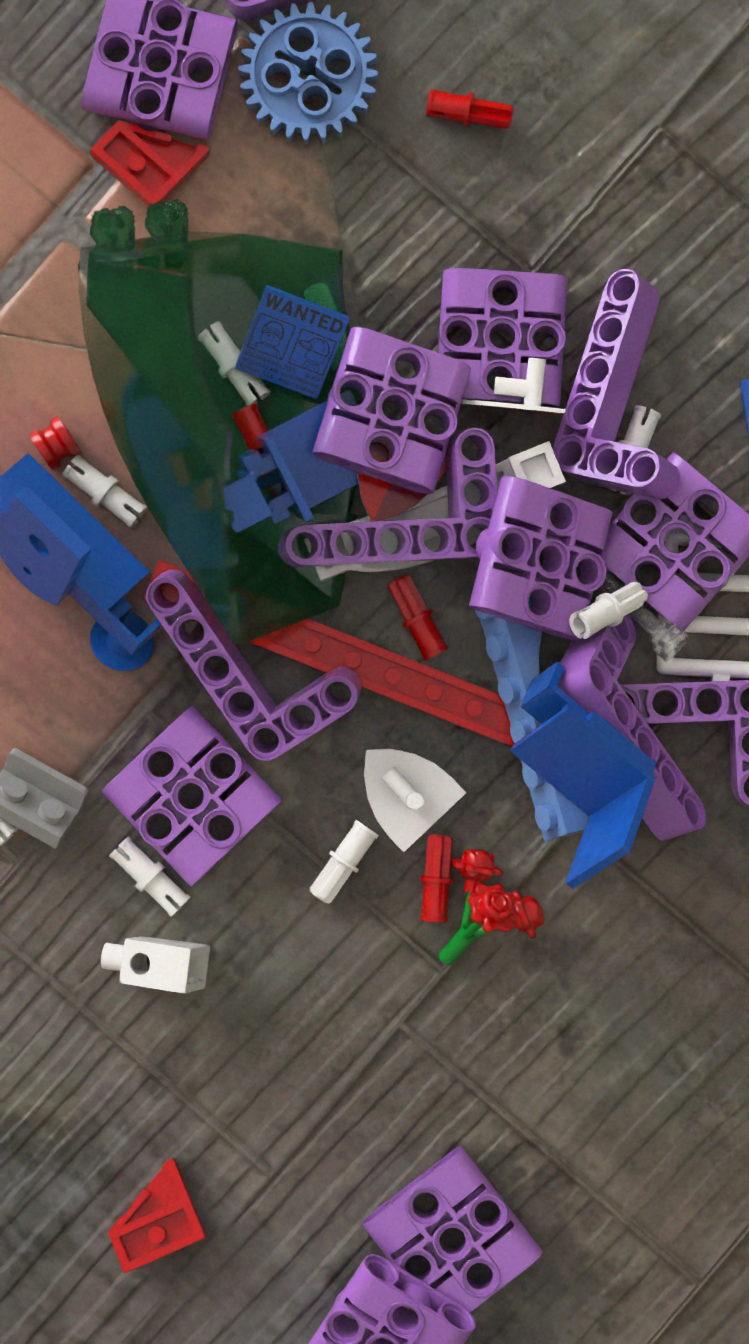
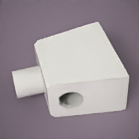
(173, 964)

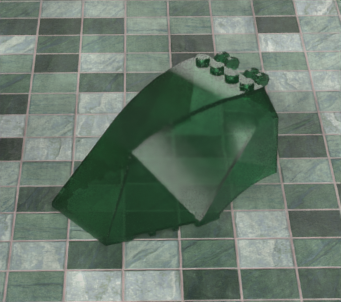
(174, 410)

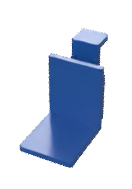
(289, 469)
(591, 768)

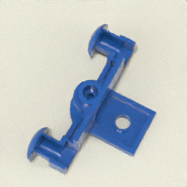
(66, 551)

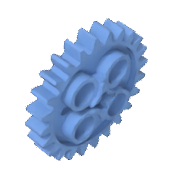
(330, 42)

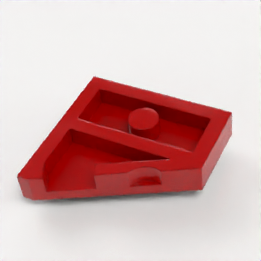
(147, 161)
(157, 1222)

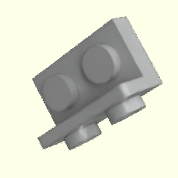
(39, 798)

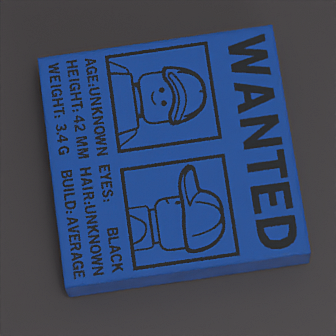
(291, 342)

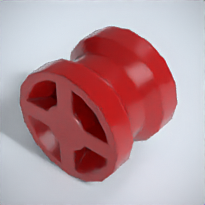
(55, 443)

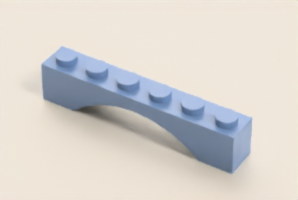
(516, 663)

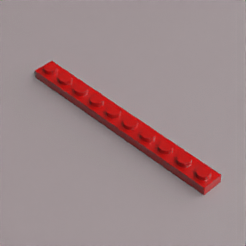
(380, 671)

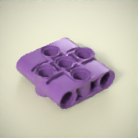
(134, 28)
(537, 309)
(371, 371)
(572, 540)
(671, 595)
(139, 785)
(502, 1248)
(376, 1303)

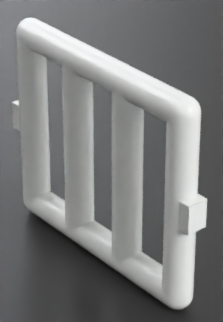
(716, 669)

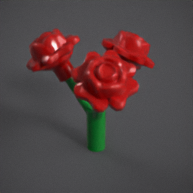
(488, 905)

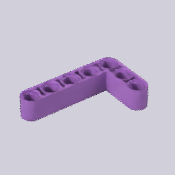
(608, 396)
(411, 532)
(242, 678)
(592, 682)
(686, 711)

